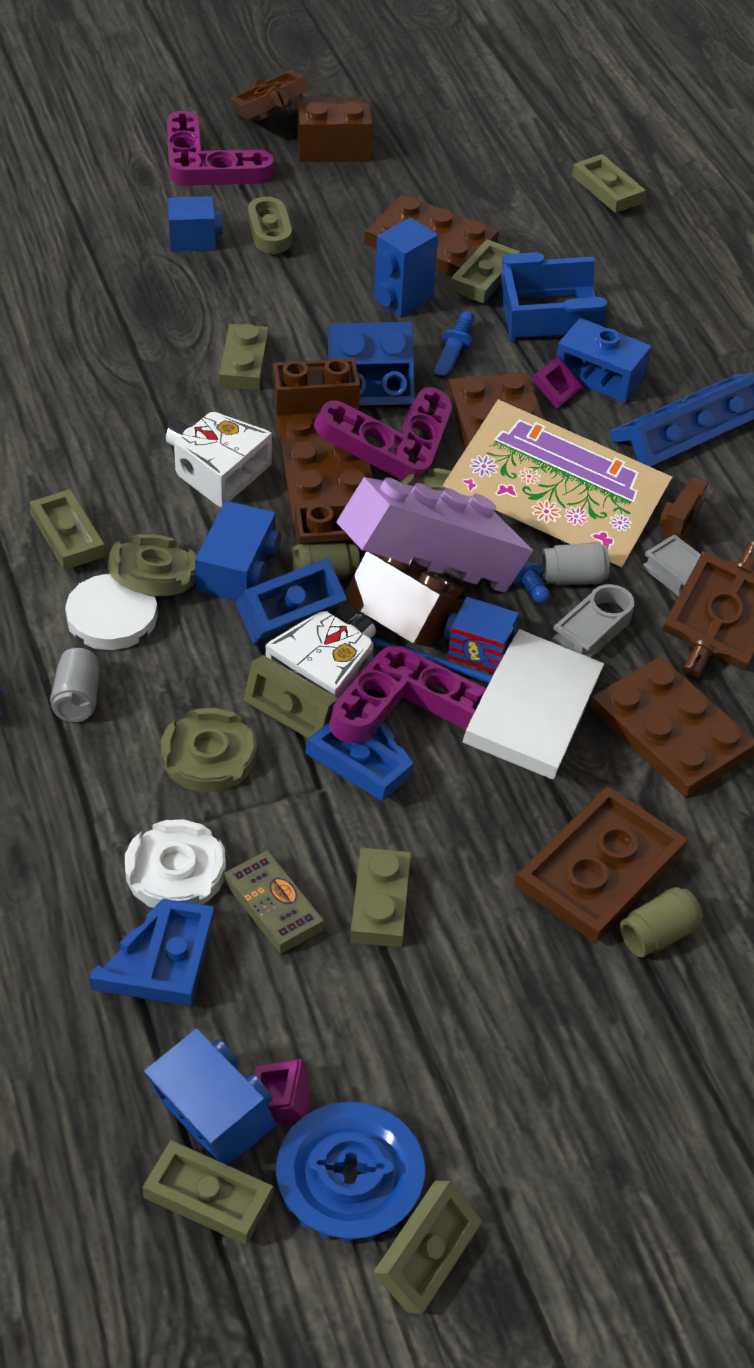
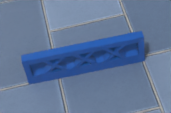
(689, 420)

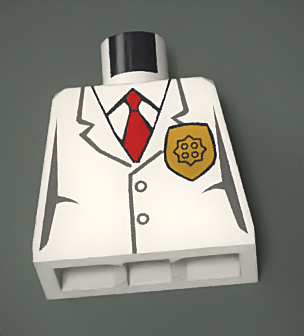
(220, 455)
(326, 650)

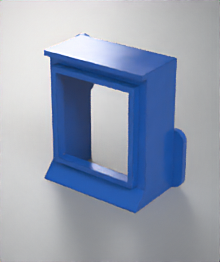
(532, 276)

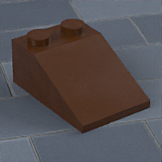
(333, 129)

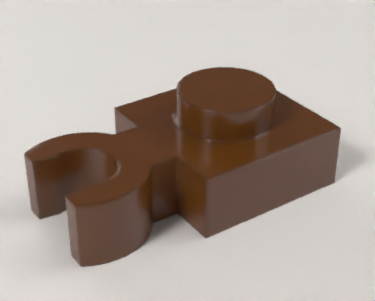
(679, 516)

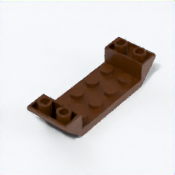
(316, 473)

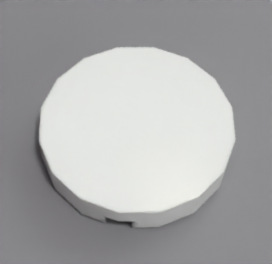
(109, 613)
(175, 863)

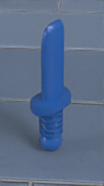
(455, 341)
(530, 577)

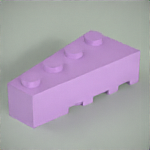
(435, 530)

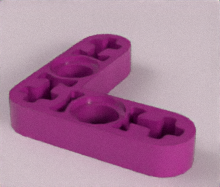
(240, 165)
(396, 445)
(394, 675)

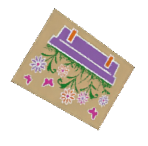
(558, 481)

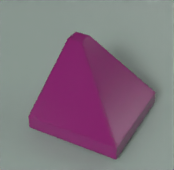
(557, 382)
(289, 1089)

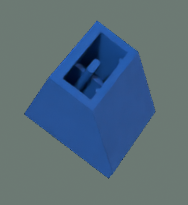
(382, 359)

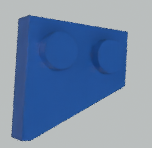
(372, 765)
(161, 955)

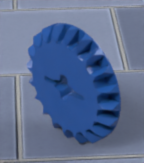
(359, 1135)

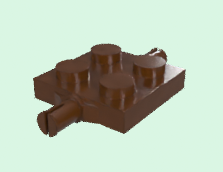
(266, 94)
(716, 612)

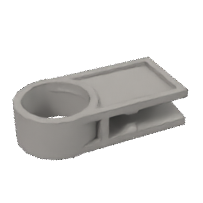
(671, 563)
(588, 627)

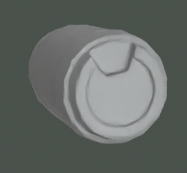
(576, 564)
(75, 685)

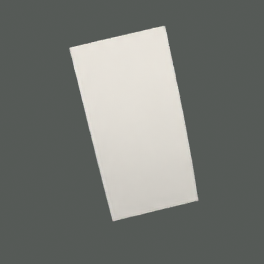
(533, 704)

